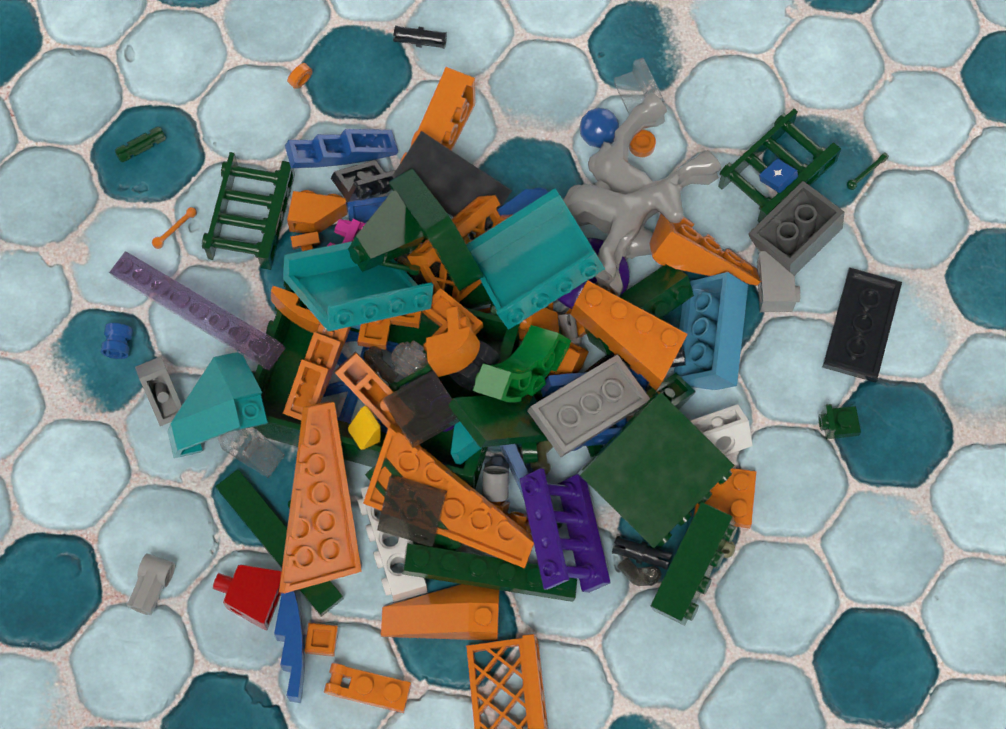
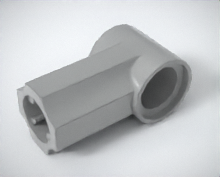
(496, 480)
(152, 576)

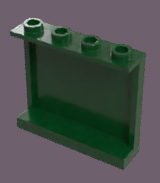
(657, 470)

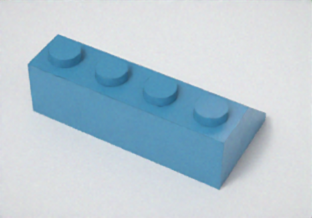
(714, 332)

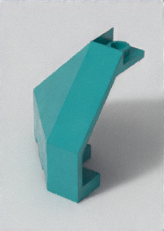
(220, 403)

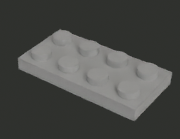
(588, 405)

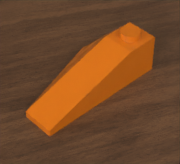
(689, 251)
(451, 613)

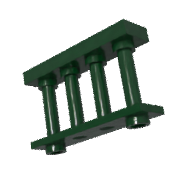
(822, 161)
(269, 227)

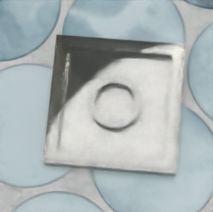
(421, 409)
(412, 510)

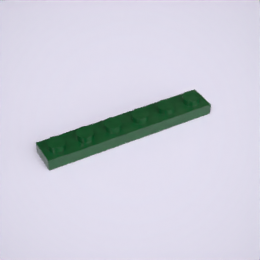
(481, 572)

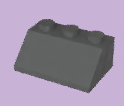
(798, 228)

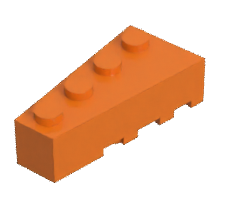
(448, 108)
(630, 332)

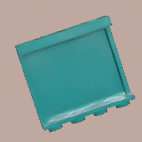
(534, 258)
(345, 295)

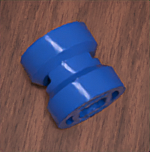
(116, 341)

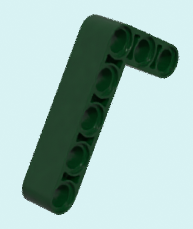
(438, 229)

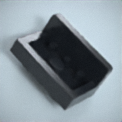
(362, 181)

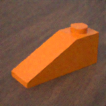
(366, 386)

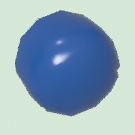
(598, 127)

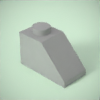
(777, 285)
(159, 390)

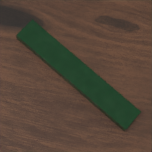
(271, 534)

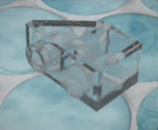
(252, 449)

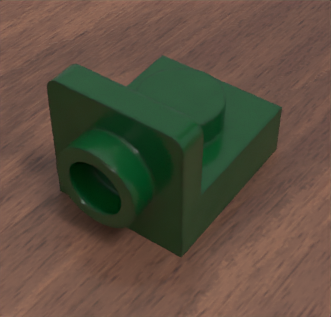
(839, 422)

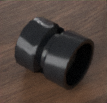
(467, 376)

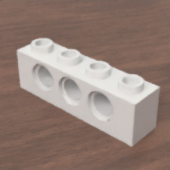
(726, 429)
(397, 585)

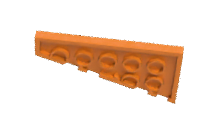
(465, 511)
(320, 522)

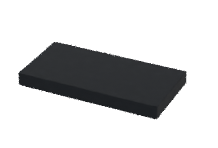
(449, 176)
(862, 325)

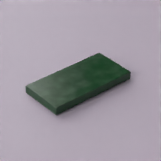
(496, 421)

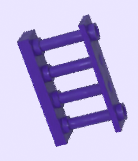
(581, 526)

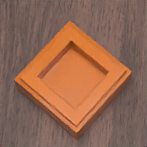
(321, 639)

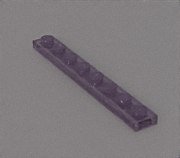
(197, 310)

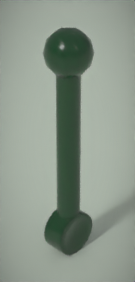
(852, 184)
(412, 269)
(424, 369)

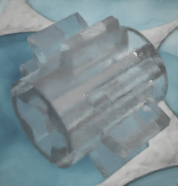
(408, 358)

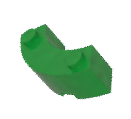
(526, 368)

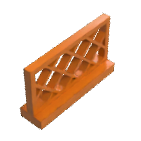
(465, 221)
(532, 682)

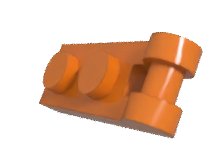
(368, 688)

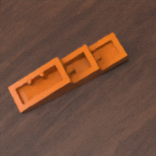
(315, 370)

